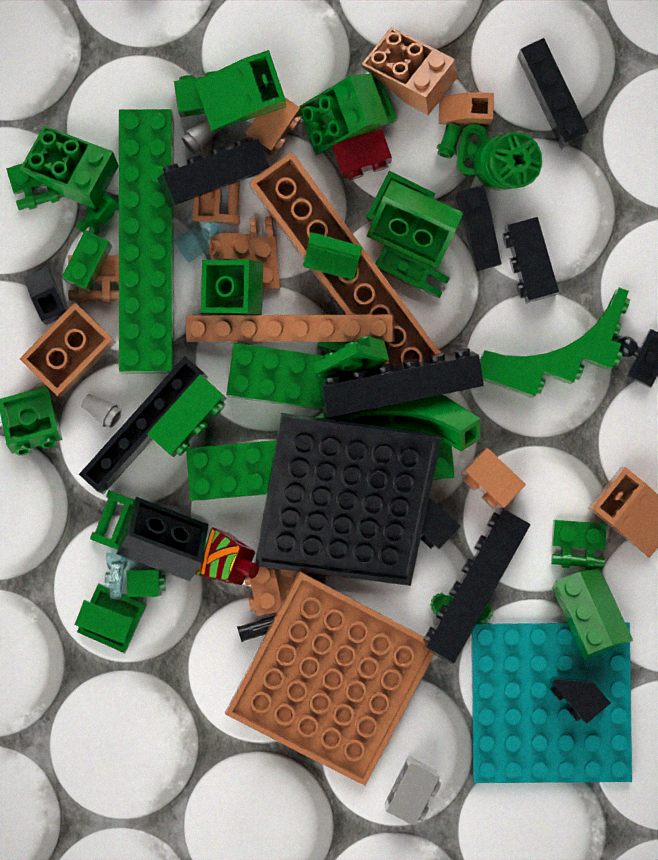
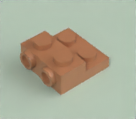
(269, 589)

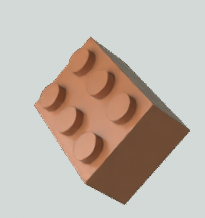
(67, 350)

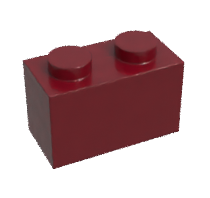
(362, 154)

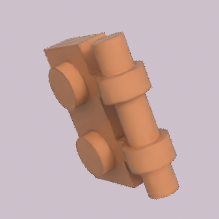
(107, 275)

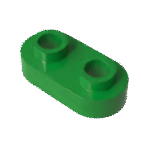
(468, 149)

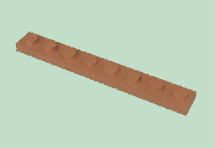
(288, 328)

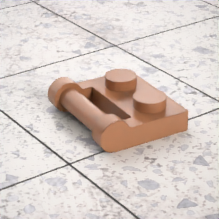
(207, 207)

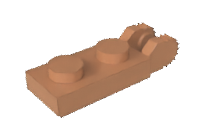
(265, 251)

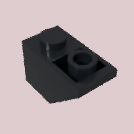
(45, 295)
(582, 696)

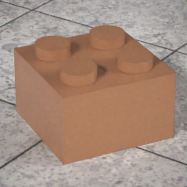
(493, 479)

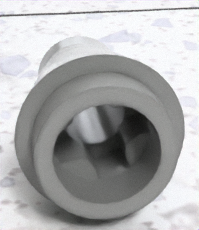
(198, 137)
(103, 411)

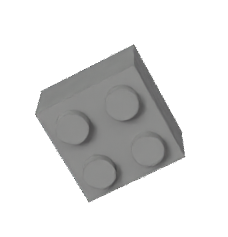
(412, 791)

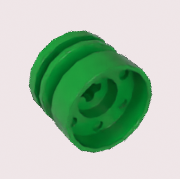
(496, 166)

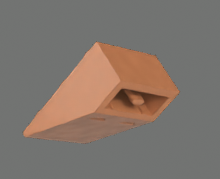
(411, 70)
(630, 510)

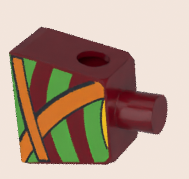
(227, 559)

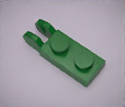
(409, 270)

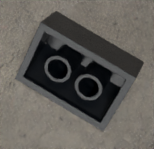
(163, 539)

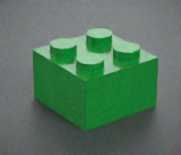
(232, 287)

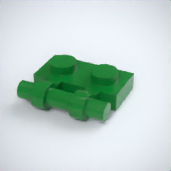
(24, 183)
(578, 535)

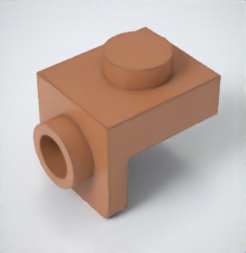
(230, 247)

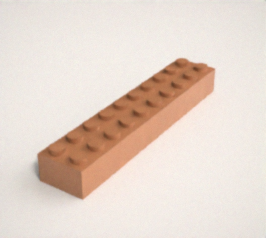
(301, 209)

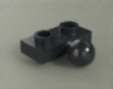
(646, 362)

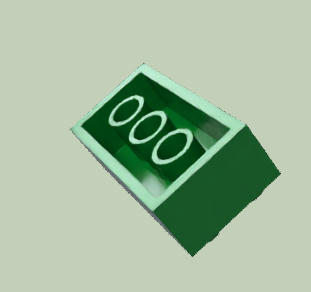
(274, 376)

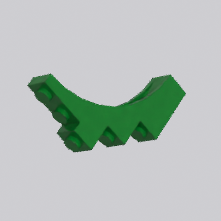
(595, 347)
(428, 415)

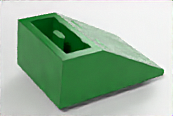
(241, 91)
(343, 112)
(71, 166)

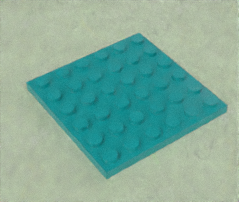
(523, 728)

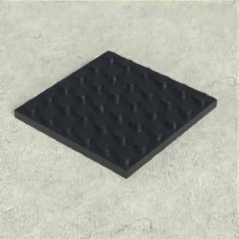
(346, 499)

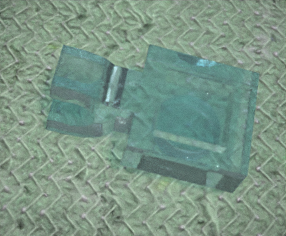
(194, 243)
(115, 578)

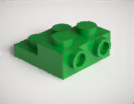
(363, 354)
(30, 421)

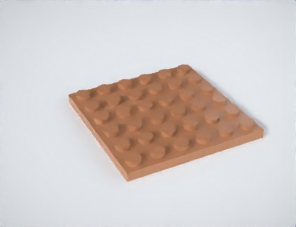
(331, 679)

